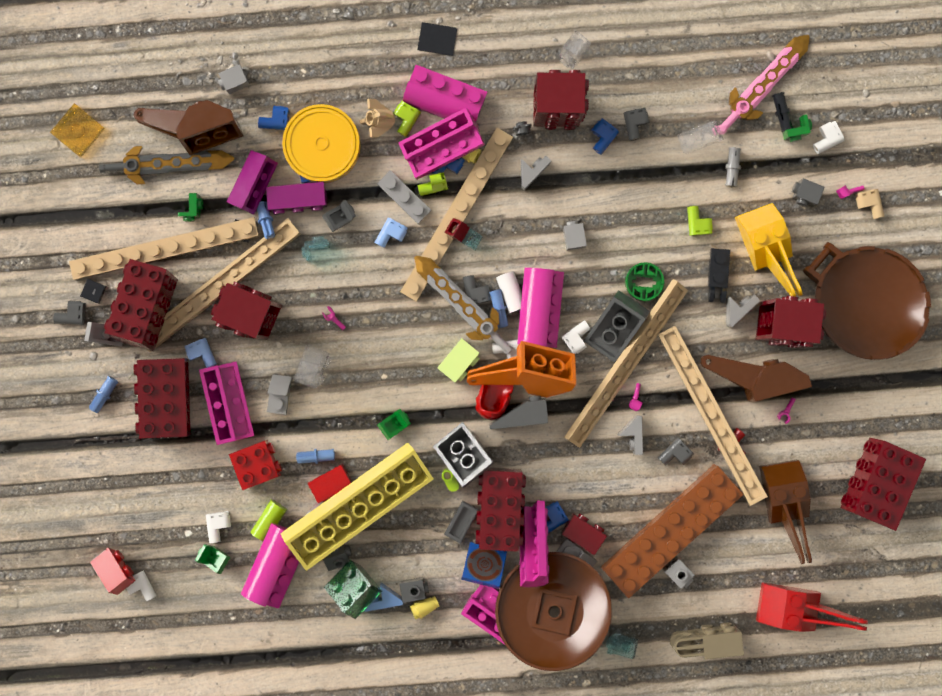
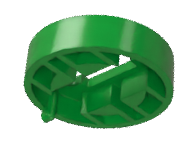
(645, 272)

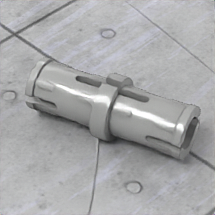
(733, 167)

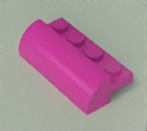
(442, 94)
(442, 143)
(540, 306)
(226, 403)
(534, 552)
(271, 570)
(481, 610)

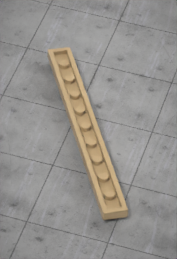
(460, 208)
(165, 248)
(235, 271)
(626, 363)
(712, 416)

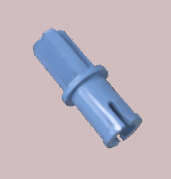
(265, 220)
(498, 305)
(103, 394)
(315, 456)

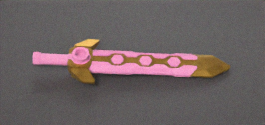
(763, 84)

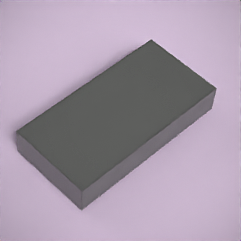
(461, 522)

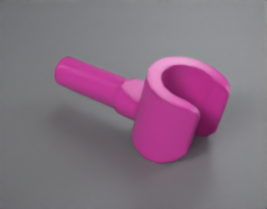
(844, 192)
(331, 316)
(634, 403)
(787, 411)

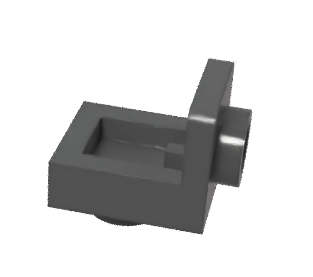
(339, 216)

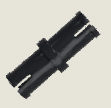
(782, 111)

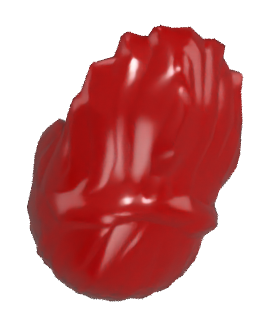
(493, 400)

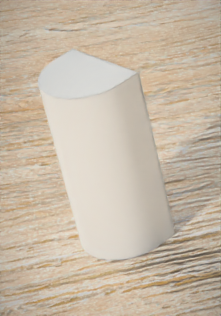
(510, 291)

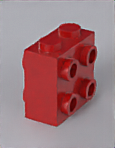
(255, 464)

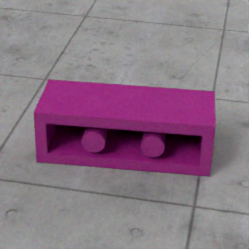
(252, 182)
(296, 197)

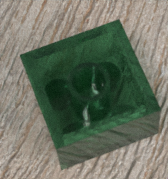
(352, 589)

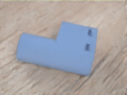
(391, 229)
(200, 349)

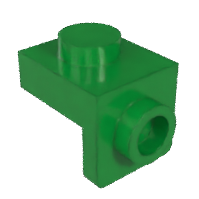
(796, 133)
(195, 206)
(394, 424)
(212, 558)

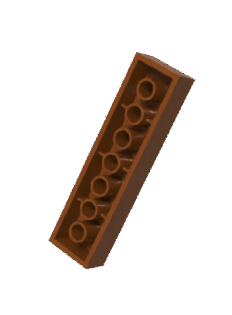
(671, 530)

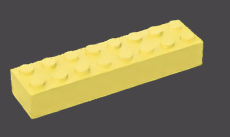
(356, 506)

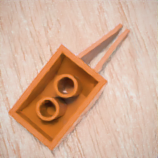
(536, 368)

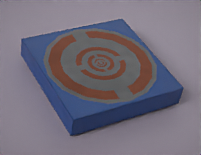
(484, 566)

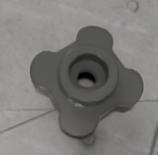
(522, 128)

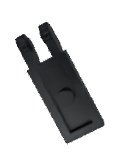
(718, 273)

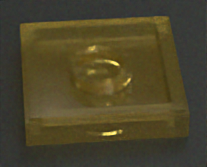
(77, 130)

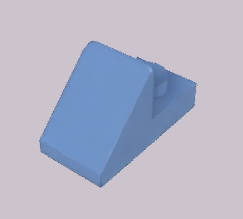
(388, 599)

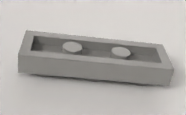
(404, 197)

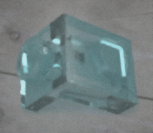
(317, 244)
(622, 645)

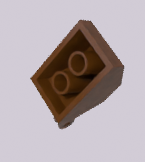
(197, 128)
(762, 381)
(788, 501)

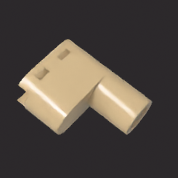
(871, 199)

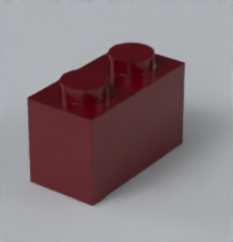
(584, 534)

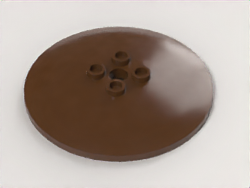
(562, 640)

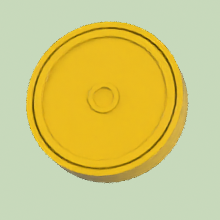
(321, 143)

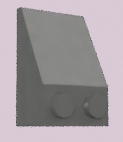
(616, 326)
(526, 413)
(463, 454)

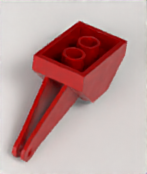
(798, 609)

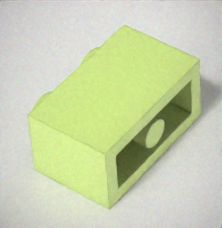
(459, 360)

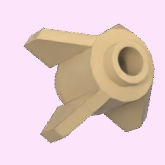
(379, 118)

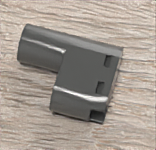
(634, 119)
(477, 294)
(75, 314)
(678, 450)

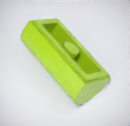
(272, 514)

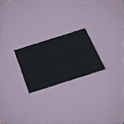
(437, 38)

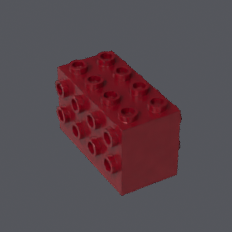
(560, 99)
(141, 305)
(245, 311)
(791, 322)
(162, 398)
(882, 483)
(500, 509)

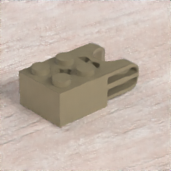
(708, 642)

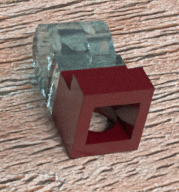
(463, 234)

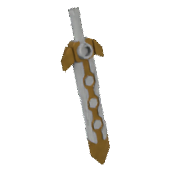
(463, 304)

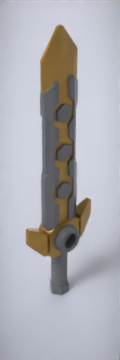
(166, 163)

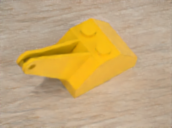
(769, 243)

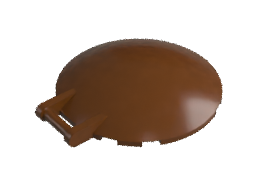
(871, 301)

